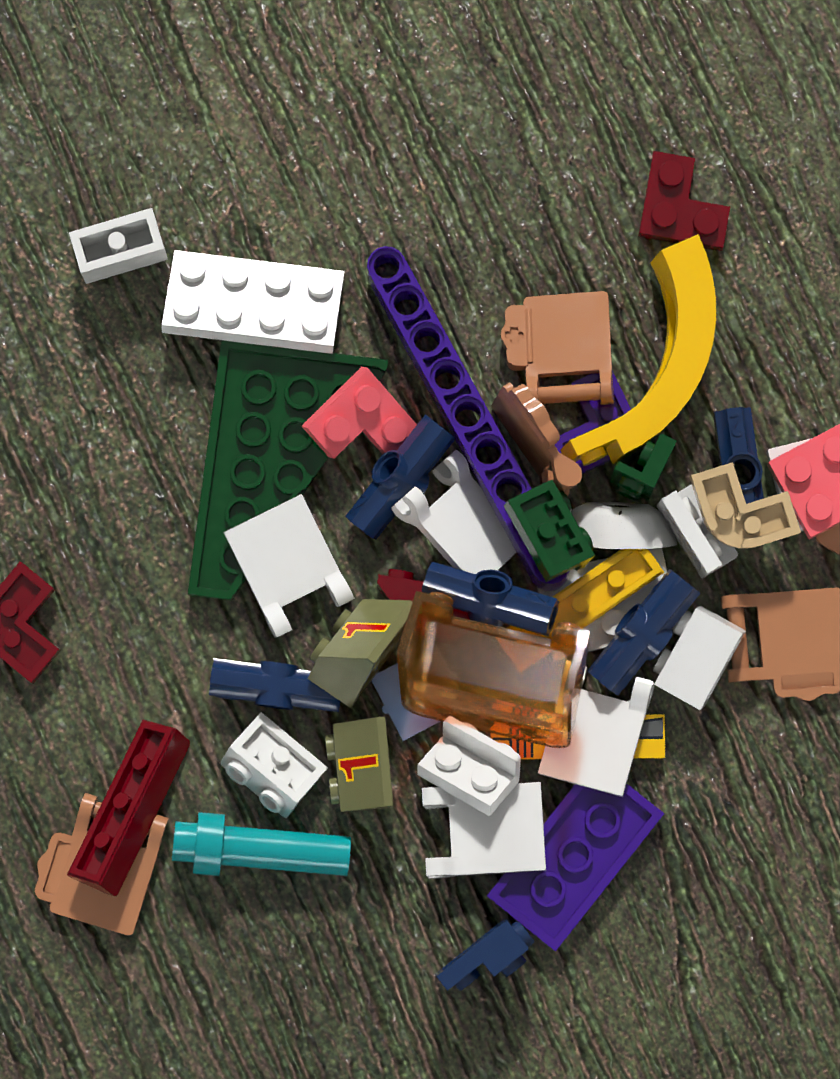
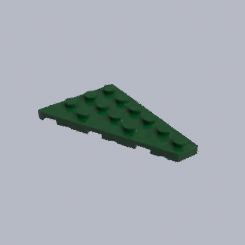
(258, 446)

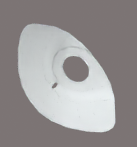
(636, 528)

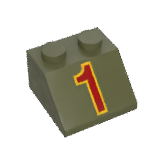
(359, 647)
(361, 765)

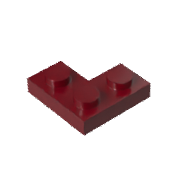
(669, 212)
(20, 644)

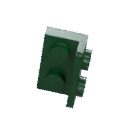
(642, 480)
(550, 530)

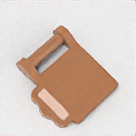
(561, 339)
(535, 435)
(795, 638)
(86, 903)

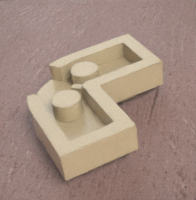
(735, 521)

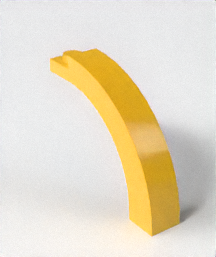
(691, 322)

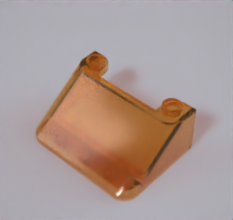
(491, 674)

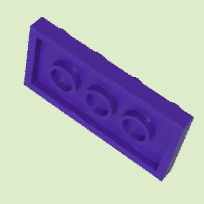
(584, 850)

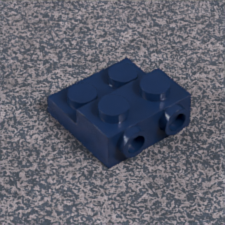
(498, 951)

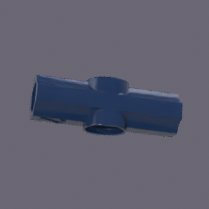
(738, 445)
(399, 473)
(493, 598)
(643, 632)
(269, 685)

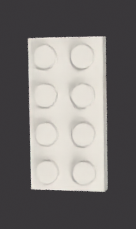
(253, 302)

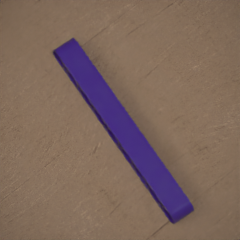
(453, 401)

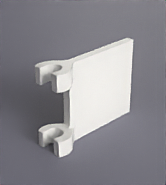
(460, 521)
(285, 560)
(601, 741)
(492, 844)

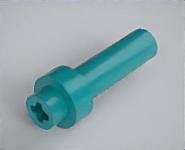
(213, 844)

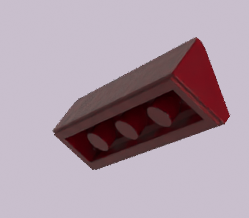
(129, 807)

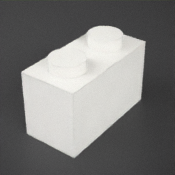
(118, 246)
(698, 656)

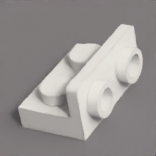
(687, 524)
(272, 765)
(471, 766)

